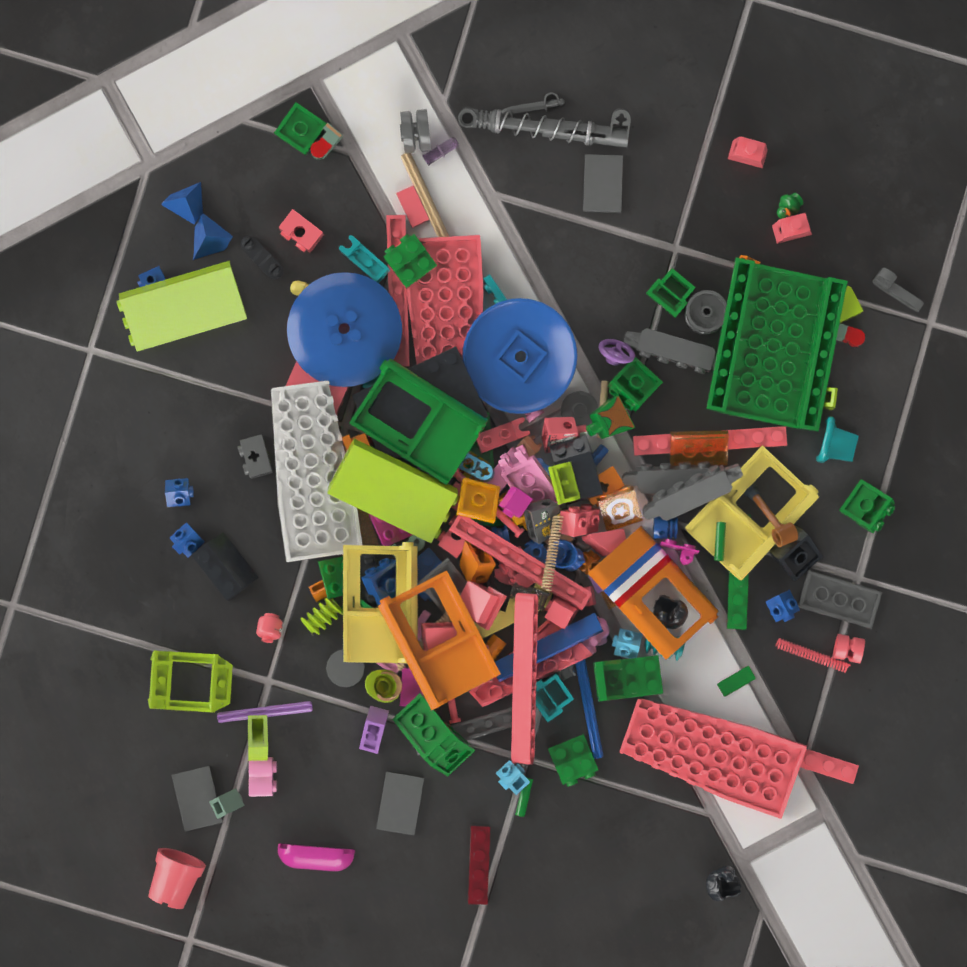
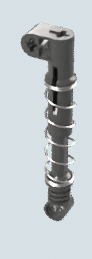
(552, 127)

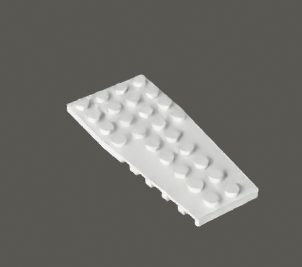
(306, 460)

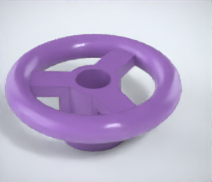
(615, 354)

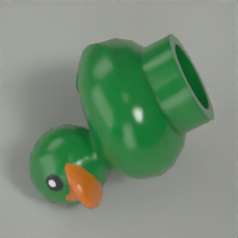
(789, 205)

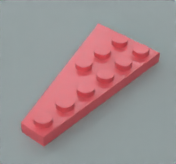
(493, 691)

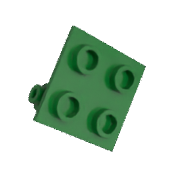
(332, 576)

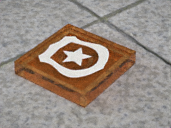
(620, 509)

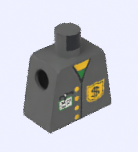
(539, 518)

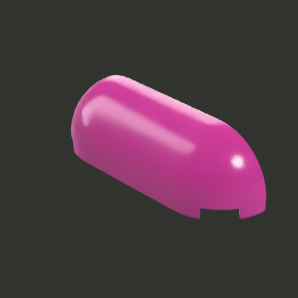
(315, 857)

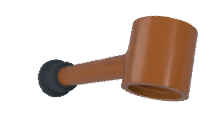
(783, 533)

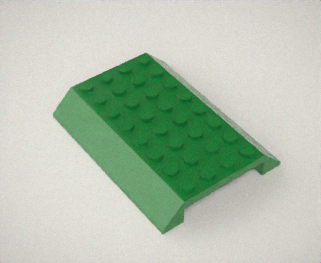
(776, 345)

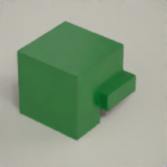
(671, 292)

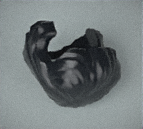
(670, 612)
(723, 884)

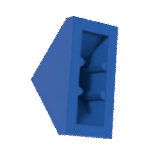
(186, 203)
(209, 238)

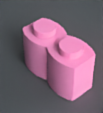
(261, 777)

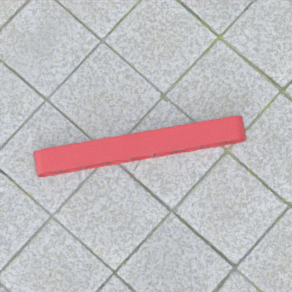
(524, 678)

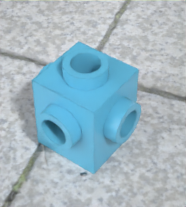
(627, 643)
(510, 774)

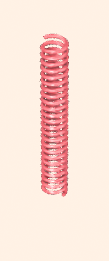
(816, 655)

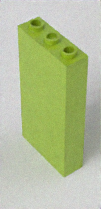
(181, 306)
(393, 491)

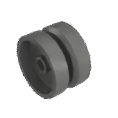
(415, 131)
(707, 301)

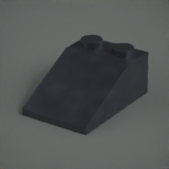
(583, 463)

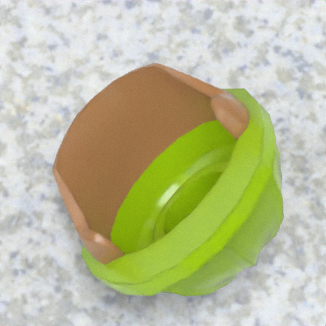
(383, 685)

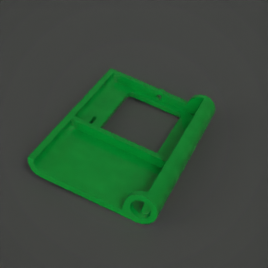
(443, 436)

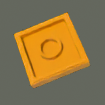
(478, 500)

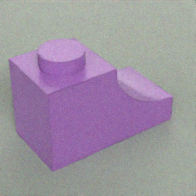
(373, 729)

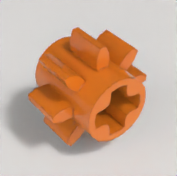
(591, 560)

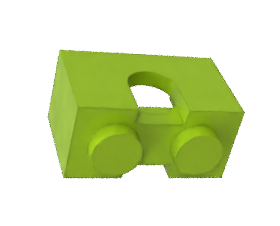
(256, 734)

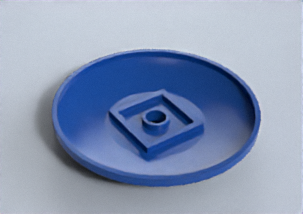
(492, 351)
(348, 357)

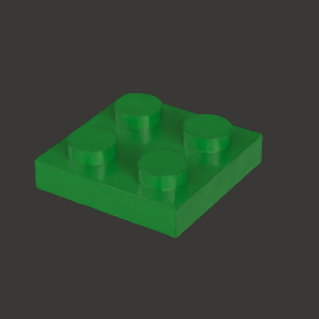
(300, 128)

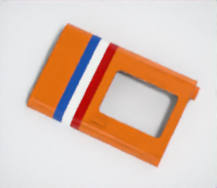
(632, 572)

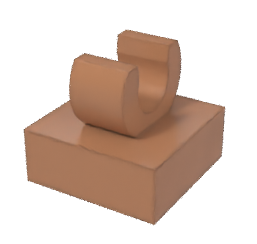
(530, 445)

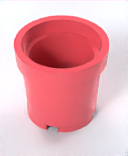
(174, 877)

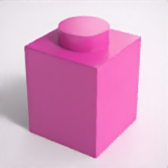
(515, 502)

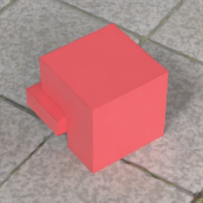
(482, 603)

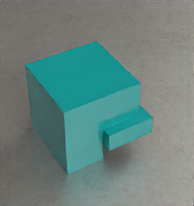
(551, 697)

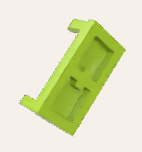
(564, 483)

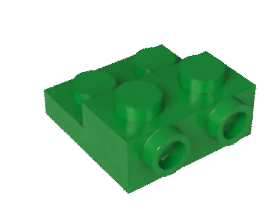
(409, 260)
(634, 384)
(868, 506)
(573, 760)

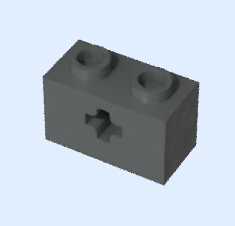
(257, 445)

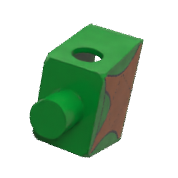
(610, 419)

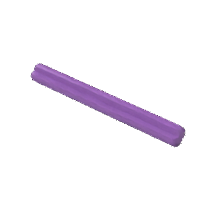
(276, 710)

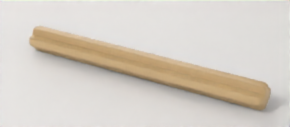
(424, 195)

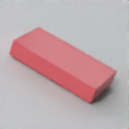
(412, 206)

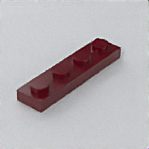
(479, 865)

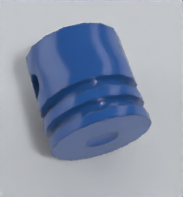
(664, 529)

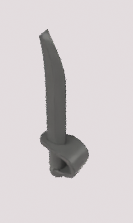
(535, 106)

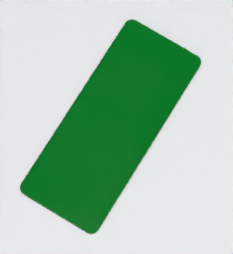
(736, 681)

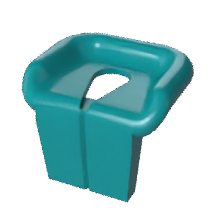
(837, 443)

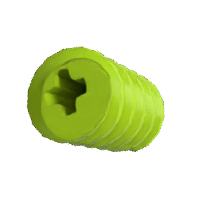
(322, 616)

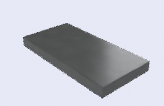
(839, 599)

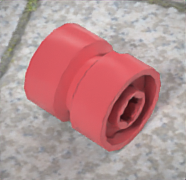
(848, 648)

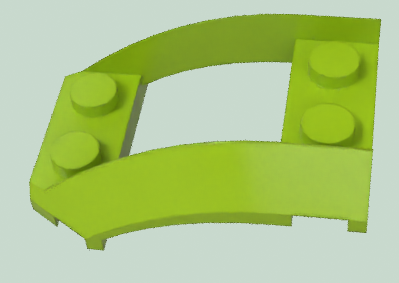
(161, 681)

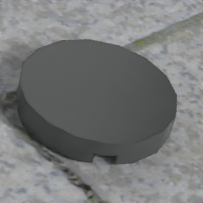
(580, 406)
(344, 673)

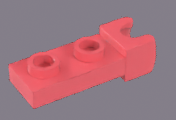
(501, 435)

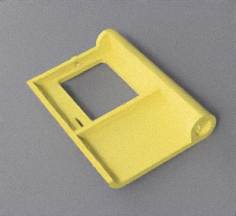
(744, 539)
(364, 629)

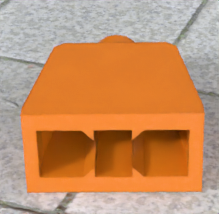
(476, 563)

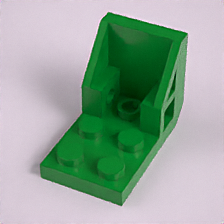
(628, 678)
(433, 737)

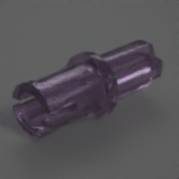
(440, 150)

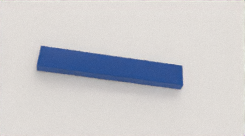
(555, 643)

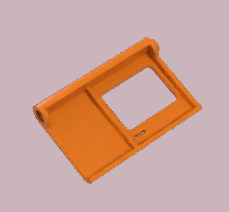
(452, 665)

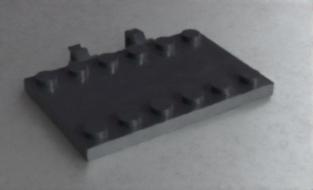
(408, 413)

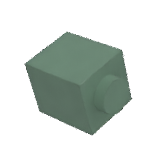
(226, 803)

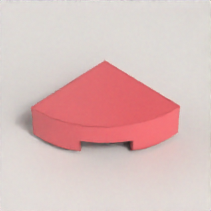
(502, 578)

